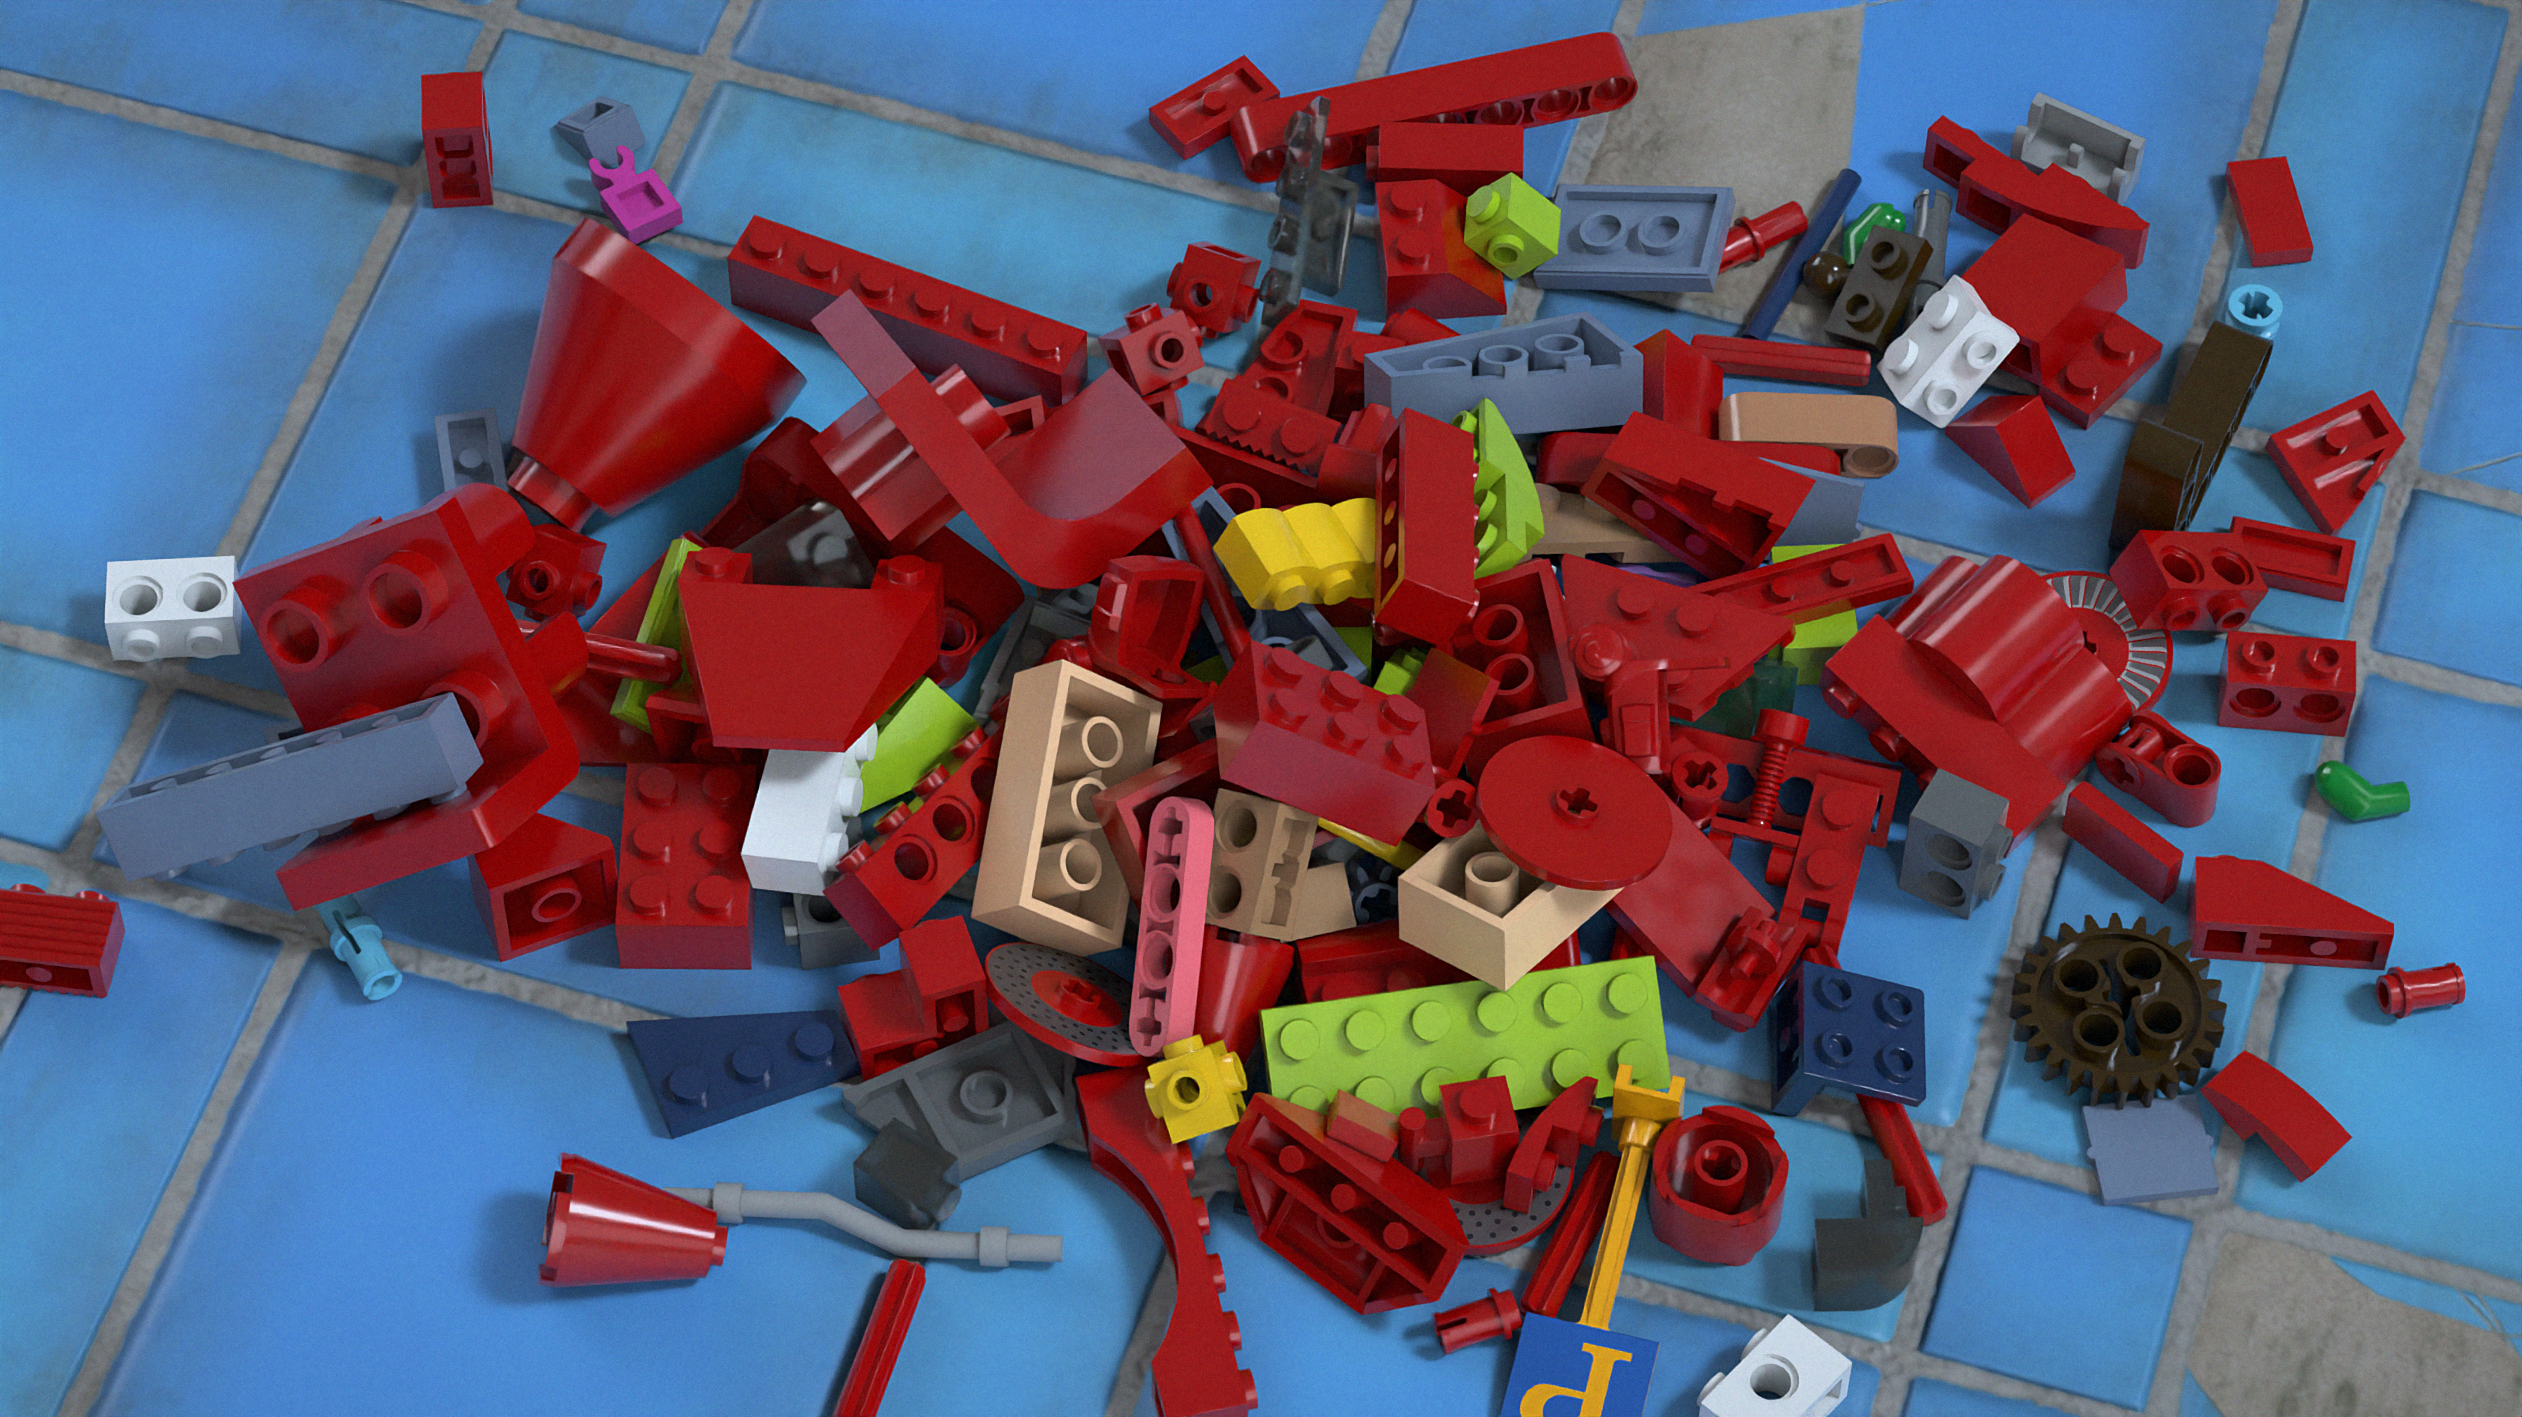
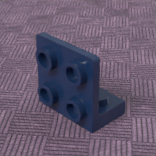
(1846, 1036)

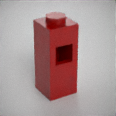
(1452, 153)

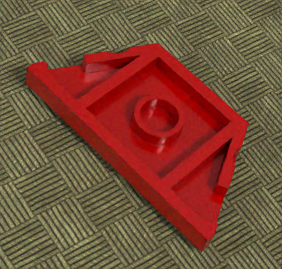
(1674, 625)

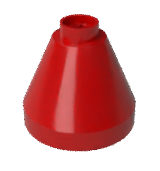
(634, 382)

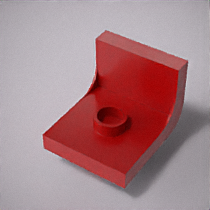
(1046, 499)

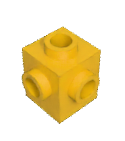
(1182, 1106)

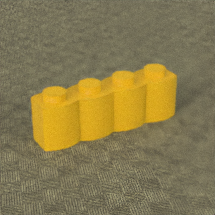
(1302, 554)

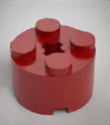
(1718, 1185)

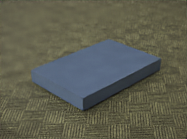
(1638, 238)

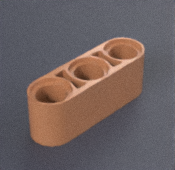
(1853, 426)

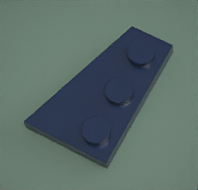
(738, 1063)

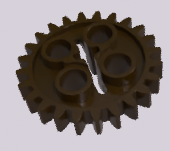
(2173, 999)

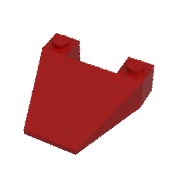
(804, 660)

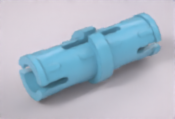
(358, 941)

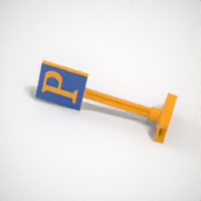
(1584, 1365)

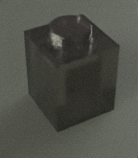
(907, 1178)

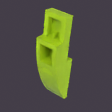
(1504, 491)

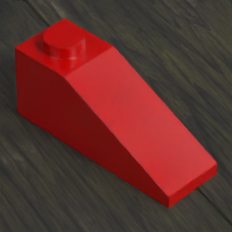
(2273, 917)

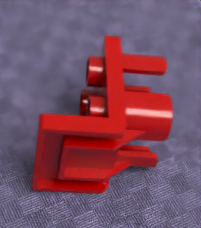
(404, 618)

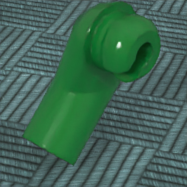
(1857, 233)
(2356, 796)

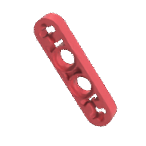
(1164, 926)

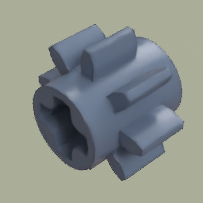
(1368, 883)

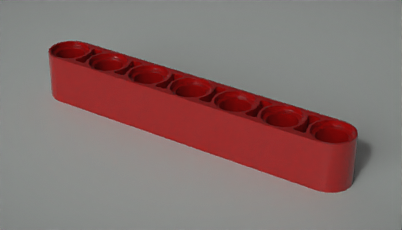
(1505, 88)

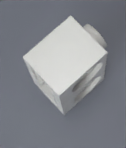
(173, 608)

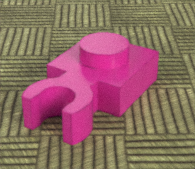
(634, 202)

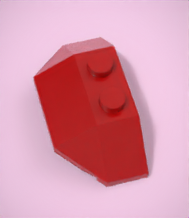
(1341, 1216)

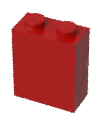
(2048, 290)

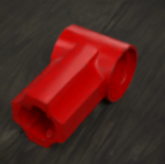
(1350, 465)

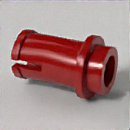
(2418, 989)
(1477, 1321)

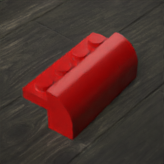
(1373, 961)

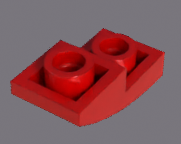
(2265, 1101)
(1551, 1141)

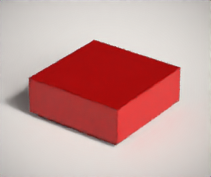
(1363, 1126)

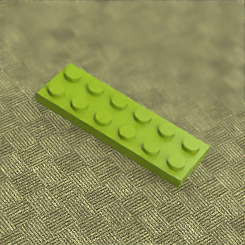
(1411, 1040)

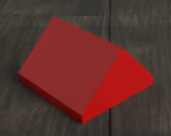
(1678, 386)

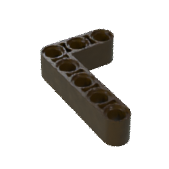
(2176, 462)

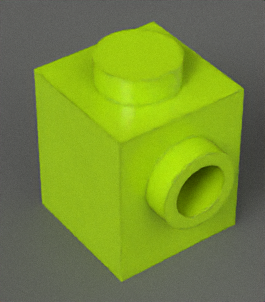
(1512, 226)

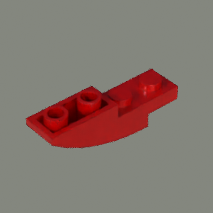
(2000, 189)

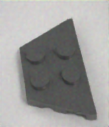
(977, 1097)

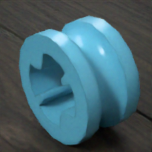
(2258, 299)

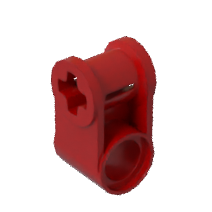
(2163, 770)

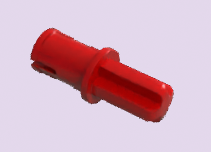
(1751, 238)

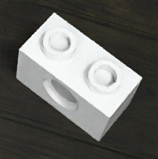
(1784, 1361)

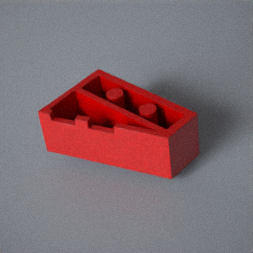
(1696, 495)

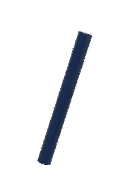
(1809, 244)

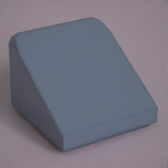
(600, 128)

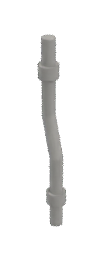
(992, 1246)

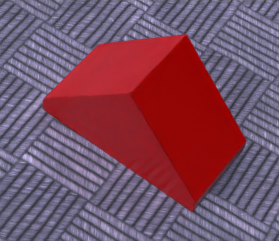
(2015, 445)

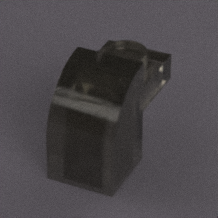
(1866, 1258)

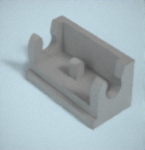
(2081, 145)

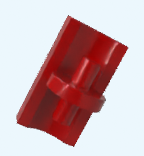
(1750, 970)

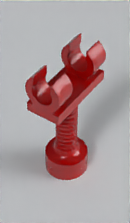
(1780, 734)

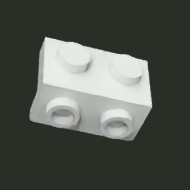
(1946, 353)

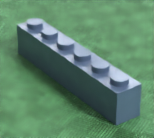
(291, 788)

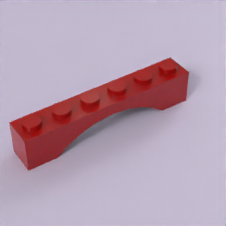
(1127, 1144)

